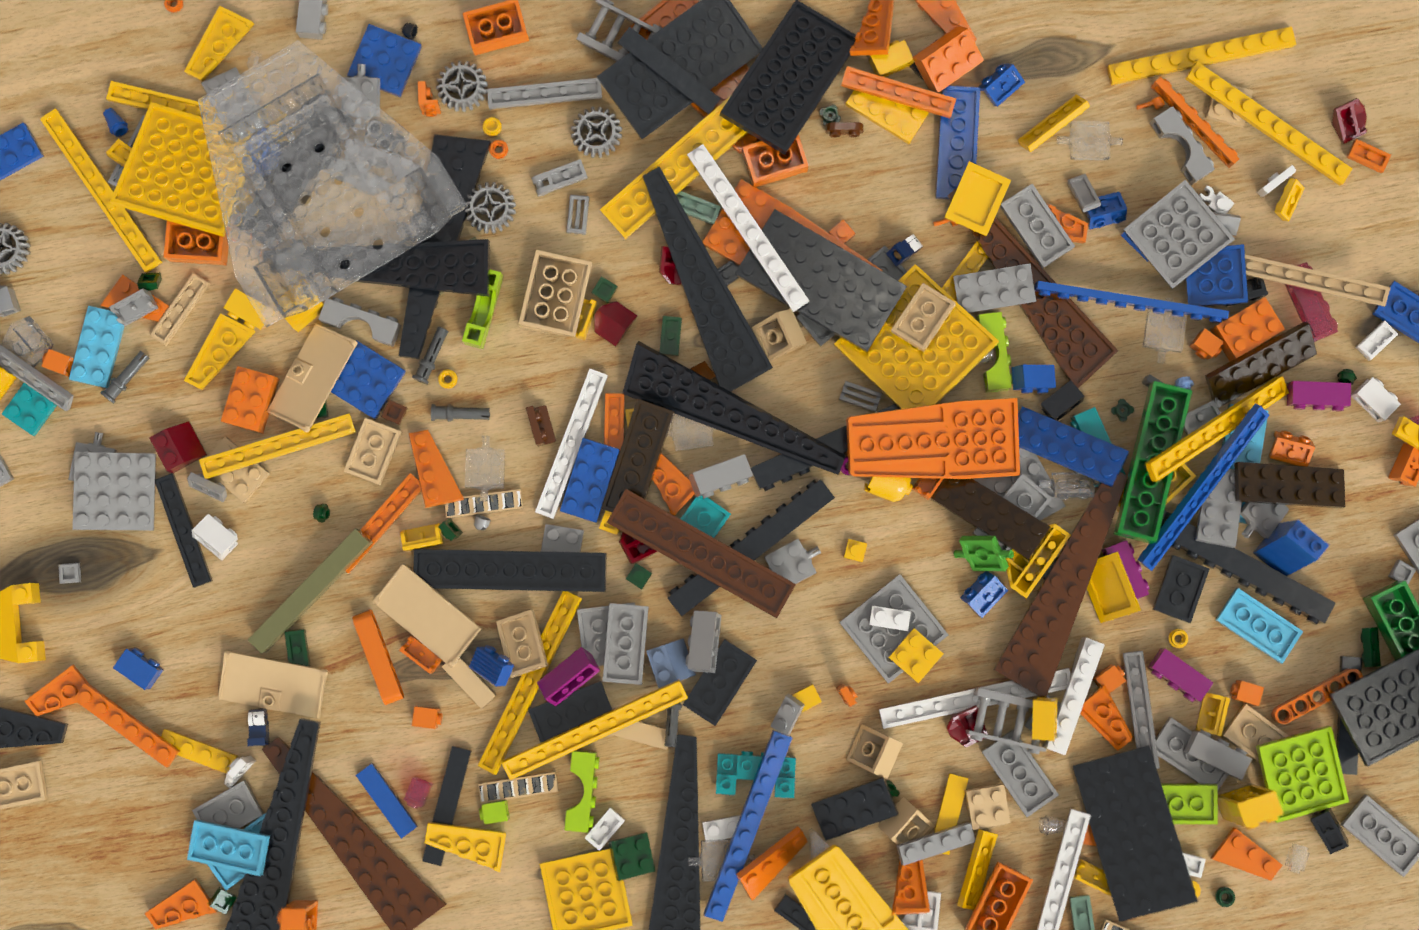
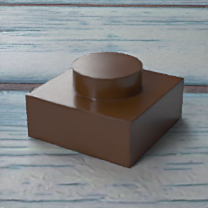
(394, 412)

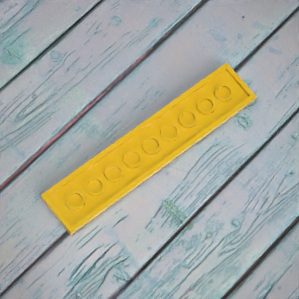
(633, 204)

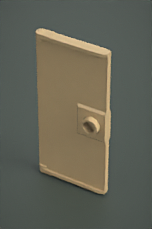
(312, 377)
(427, 615)
(272, 684)

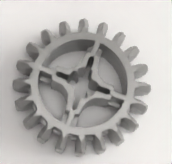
(455, 85)
(591, 137)
(498, 207)
(18, 252)

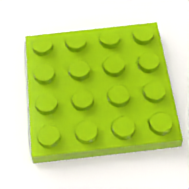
(1303, 772)

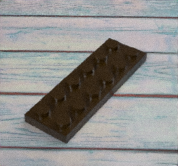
(1261, 364)
(639, 452)
(1289, 485)
(992, 514)

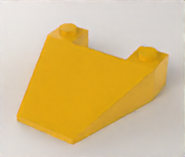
(10, 630)

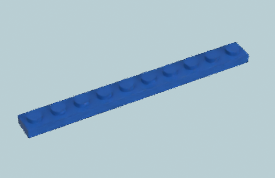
(1138, 303)
(1204, 486)
(747, 825)

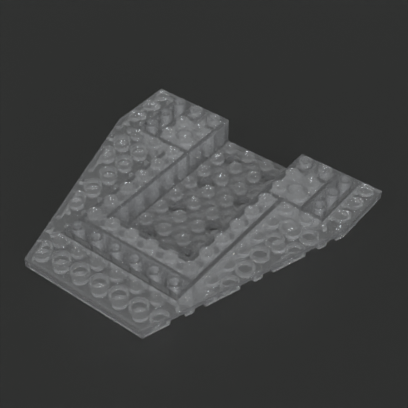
(274, 240)

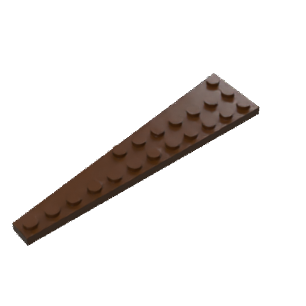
(1060, 323)
(1045, 628)
(382, 876)

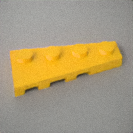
(218, 40)
(218, 349)
(471, 843)

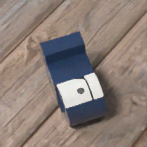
(905, 248)
(258, 727)

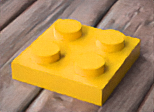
(915, 655)

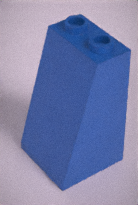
(1290, 547)

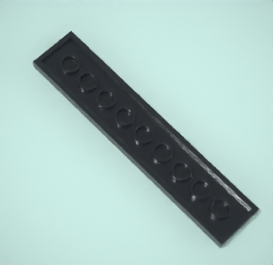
(512, 570)

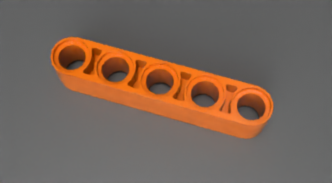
(378, 657)
(1307, 699)

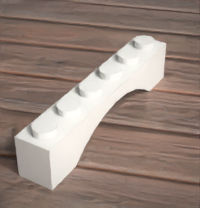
(1082, 673)

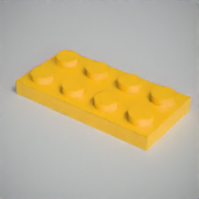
(893, 117)

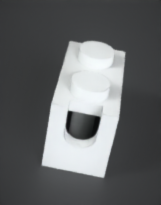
(1376, 399)
(215, 536)

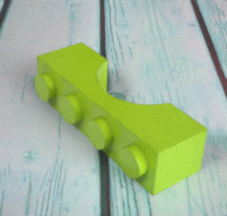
(482, 314)
(998, 377)
(583, 765)

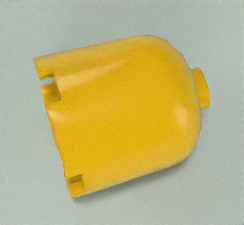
(889, 488)

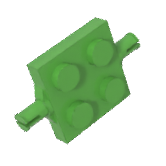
(983, 553)

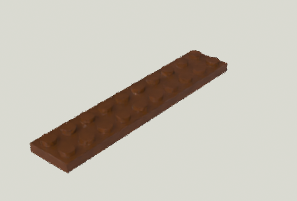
(701, 553)

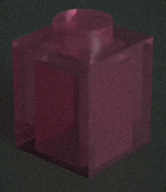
(417, 792)

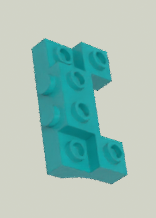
(745, 767)

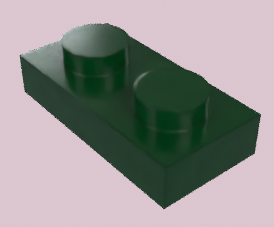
(670, 335)
(297, 647)
(1371, 649)

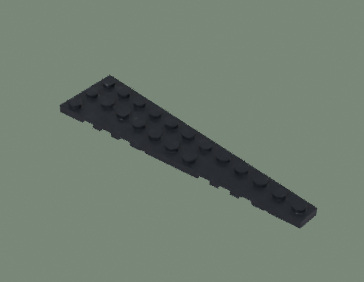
(437, 266)
(722, 326)
(692, 396)
(264, 895)

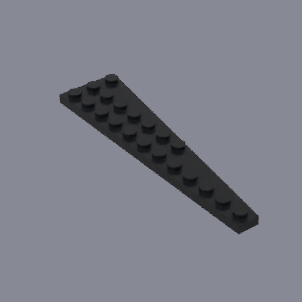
(463, 163)
(677, 884)

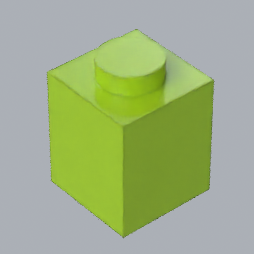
(494, 812)

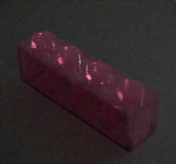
(1313, 309)

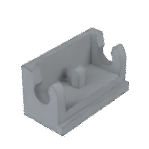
(134, 307)

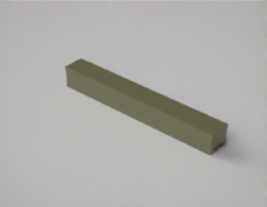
(310, 591)

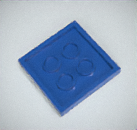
(386, 58)
(1220, 279)
(367, 380)

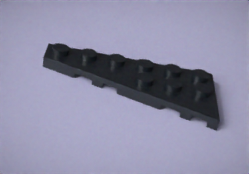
(24, 729)

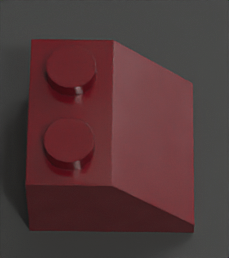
(178, 446)

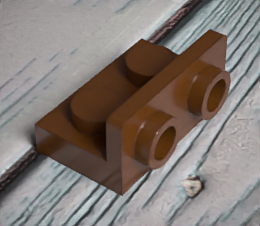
(541, 425)

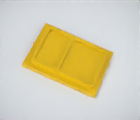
(977, 198)
(1111, 589)

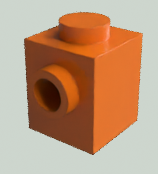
(1206, 345)

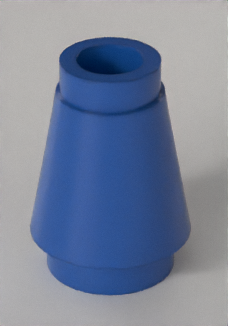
(115, 123)

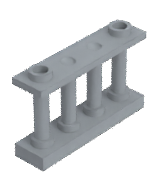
(606, 46)
(1003, 701)

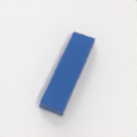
(386, 800)

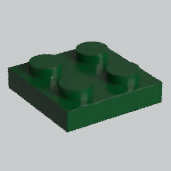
(631, 856)

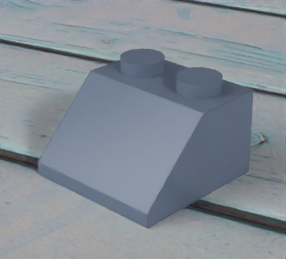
(669, 662)

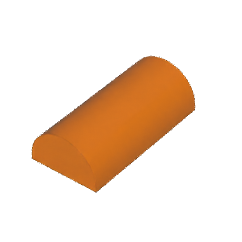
(1000, 899)

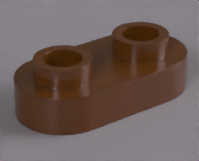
(852, 129)

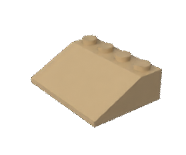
(555, 294)

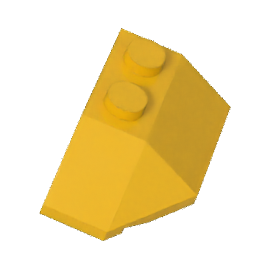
(1025, 574)

